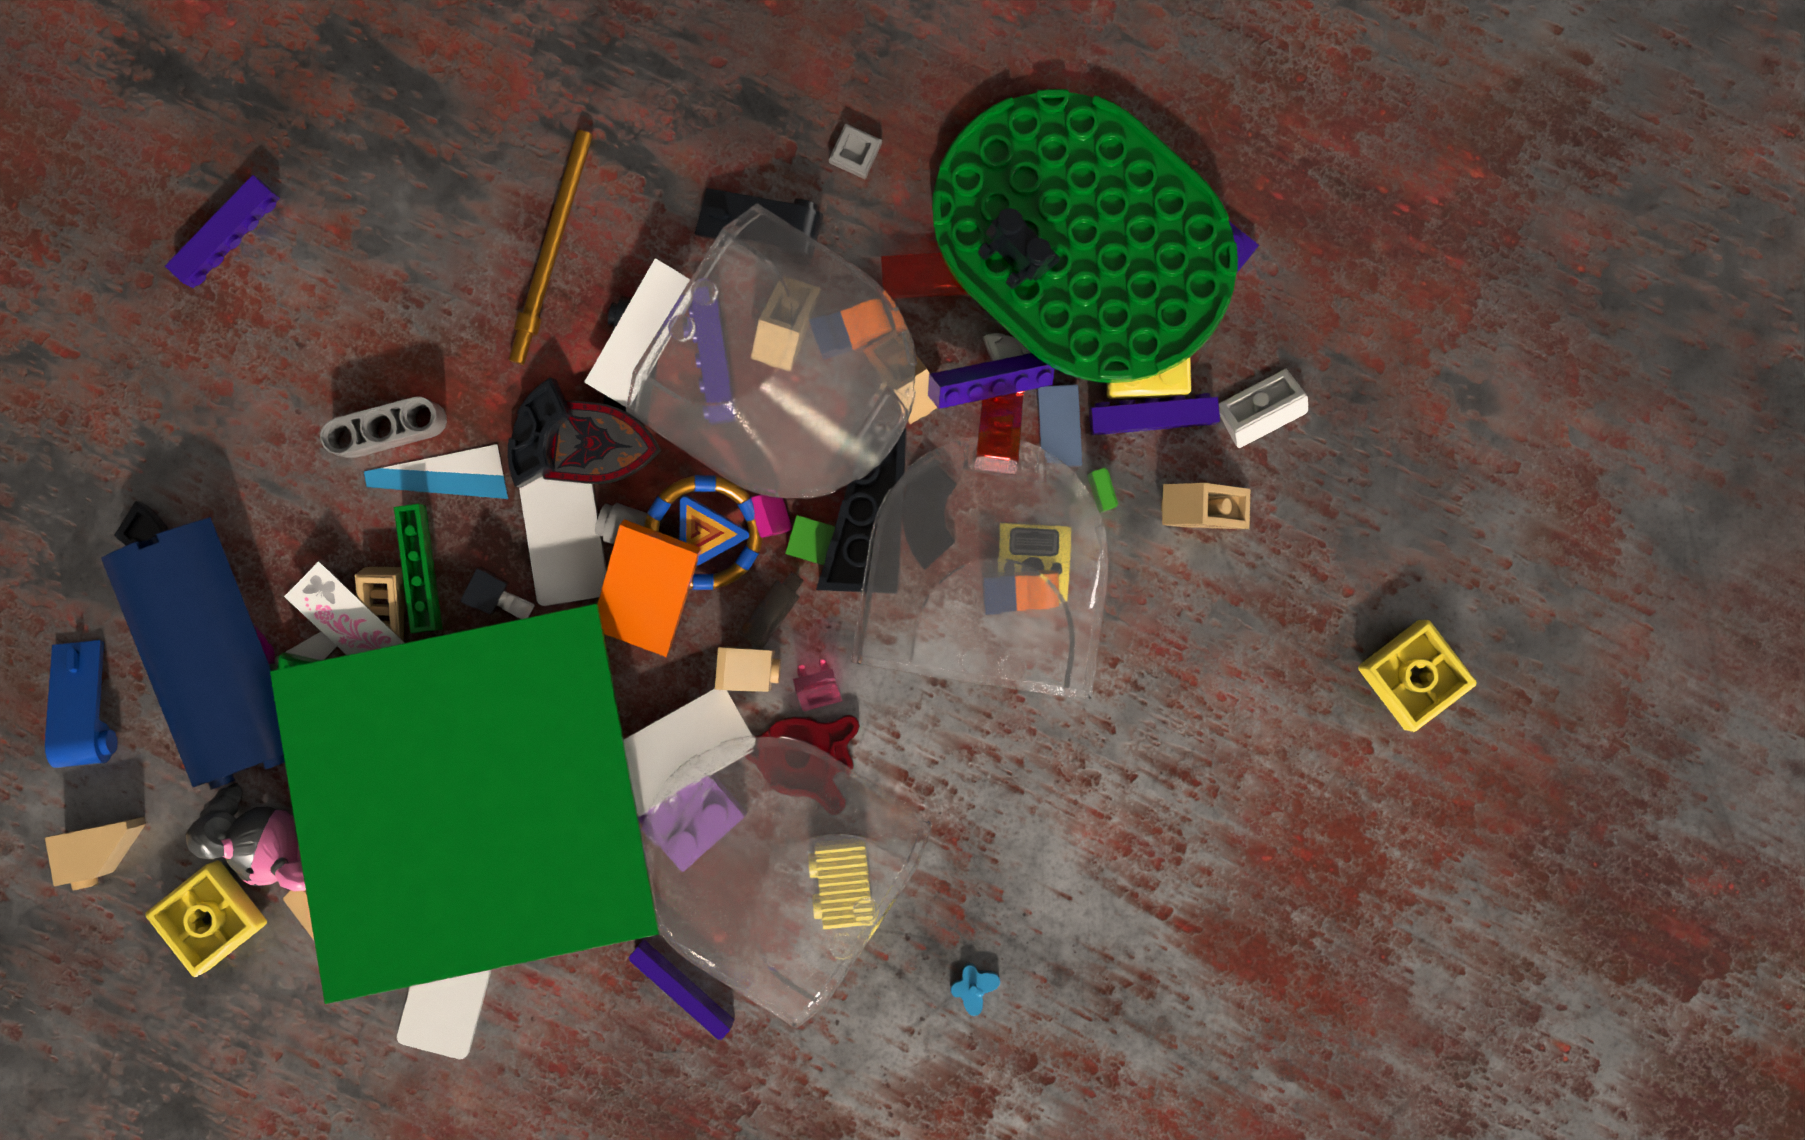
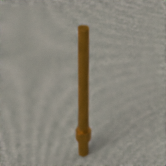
(527, 322)

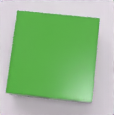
(1102, 490)
(810, 540)

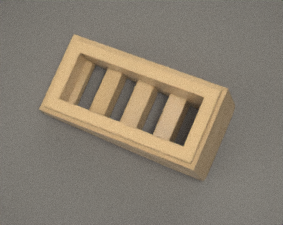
(394, 593)

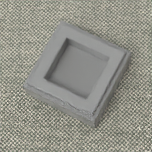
(855, 151)

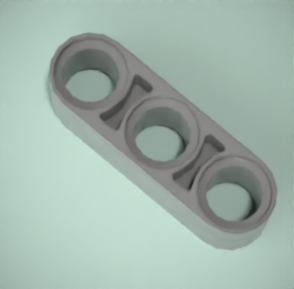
(365, 423)

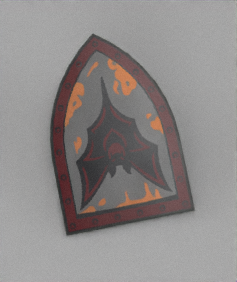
(600, 445)

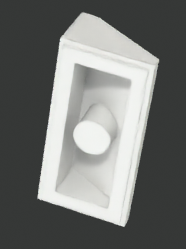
(1263, 408)

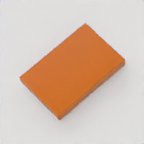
(646, 587)

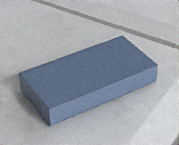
(1060, 423)

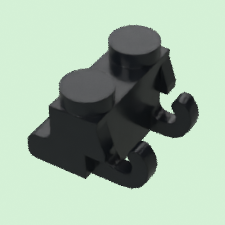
(1019, 247)

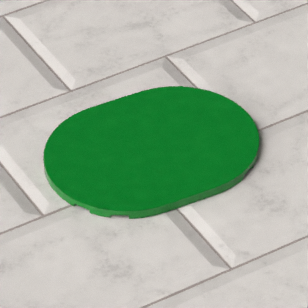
(1133, 224)

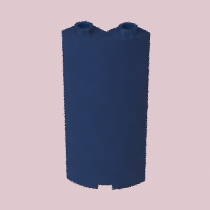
(199, 651)

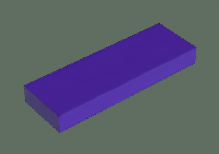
(681, 990)

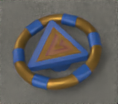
(708, 528)

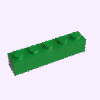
(418, 568)

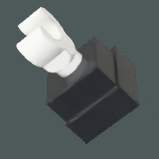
(488, 591)

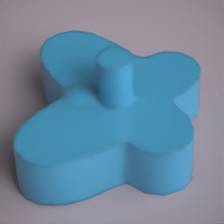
(973, 987)

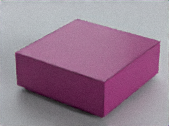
(771, 516)

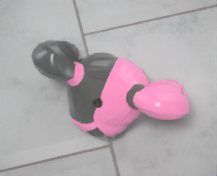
(256, 845)

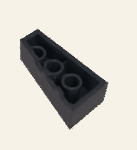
(851, 538)

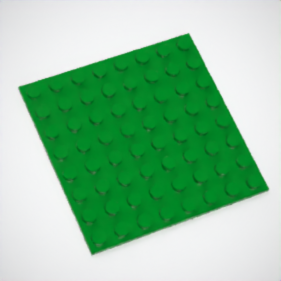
(463, 804)

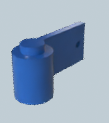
(72, 723)

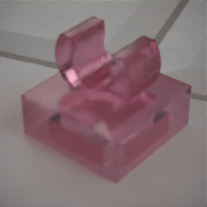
(817, 688)

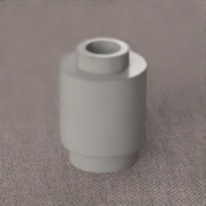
(612, 516)

